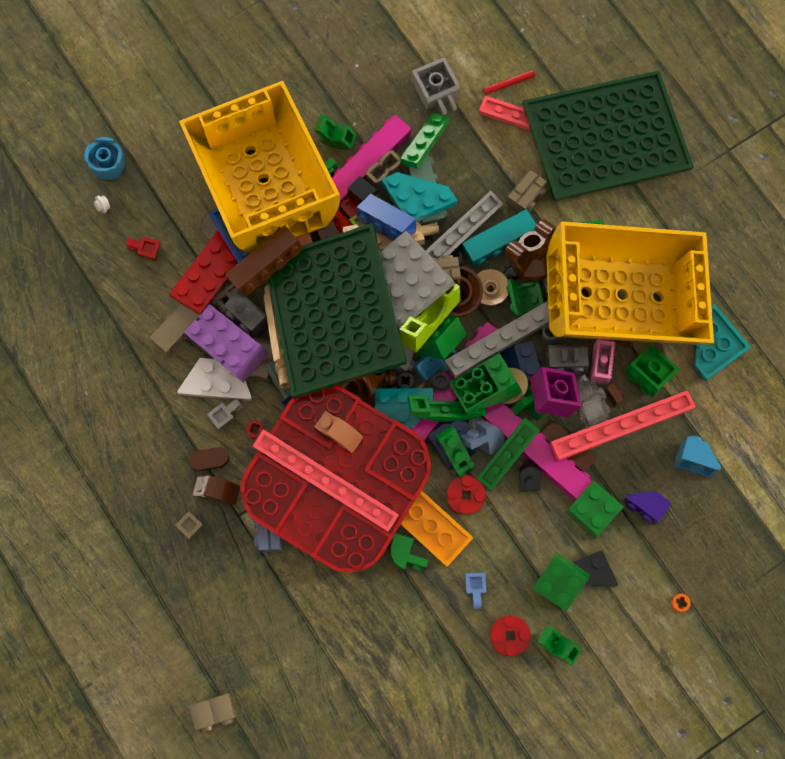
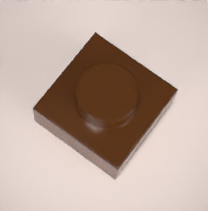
(614, 395)

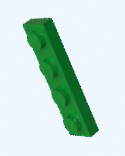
(424, 140)
(508, 454)

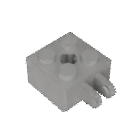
(436, 85)

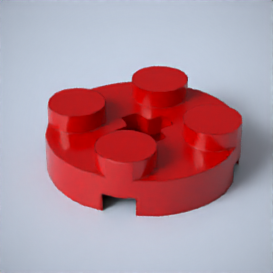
(465, 507)
(522, 635)

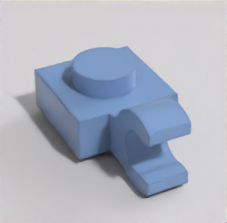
(476, 586)

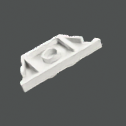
(213, 381)

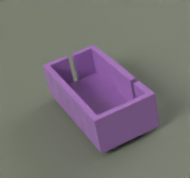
(226, 343)

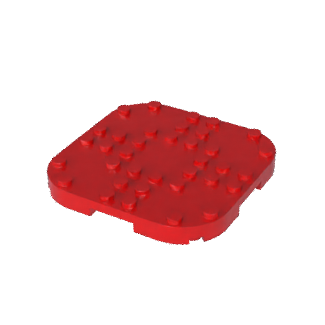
(386, 465)

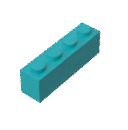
(495, 240)

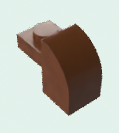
(216, 489)

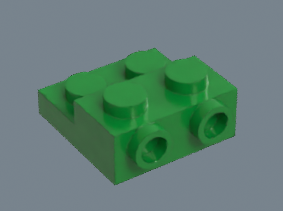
(651, 370)

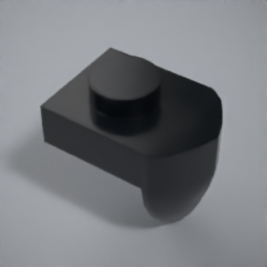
(529, 477)

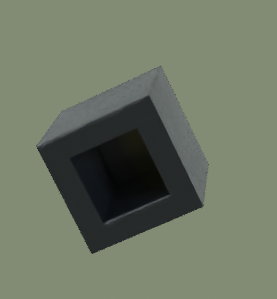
(360, 190)

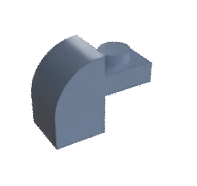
(485, 435)

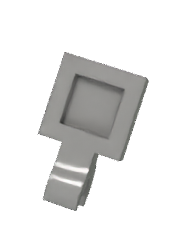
(223, 414)

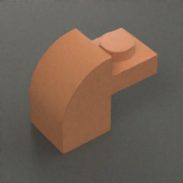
(339, 431)

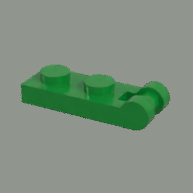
(455, 451)

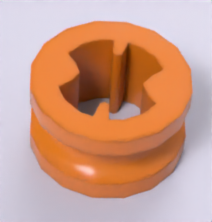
(686, 600)

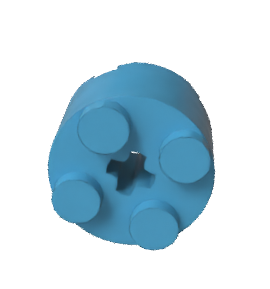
(105, 159)

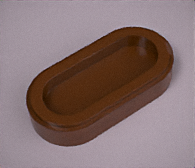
(209, 459)

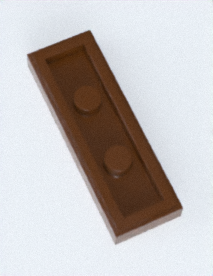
(582, 460)

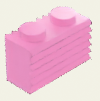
(602, 361)

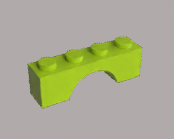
(418, 330)

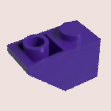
(648, 504)

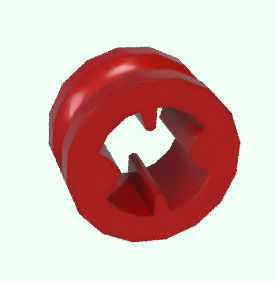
(249, 428)

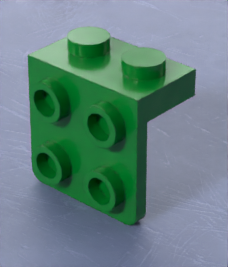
(524, 296)

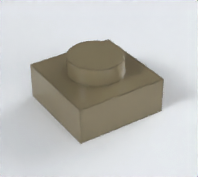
(189, 525)

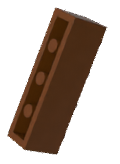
(264, 261)

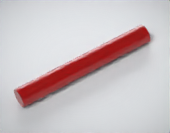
(511, 81)

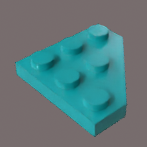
(418, 196)
(726, 348)
(396, 406)

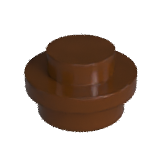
(390, 378)

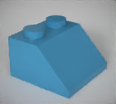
(697, 457)

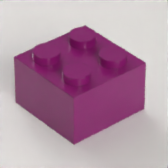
(555, 392)

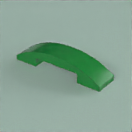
(441, 410)

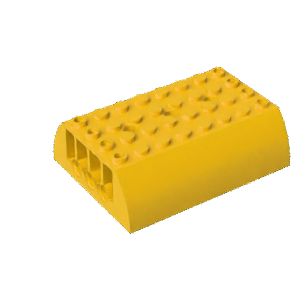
(298, 184)
(639, 265)

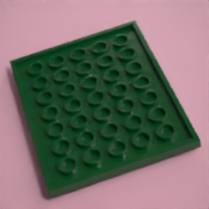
(607, 135)
(336, 313)

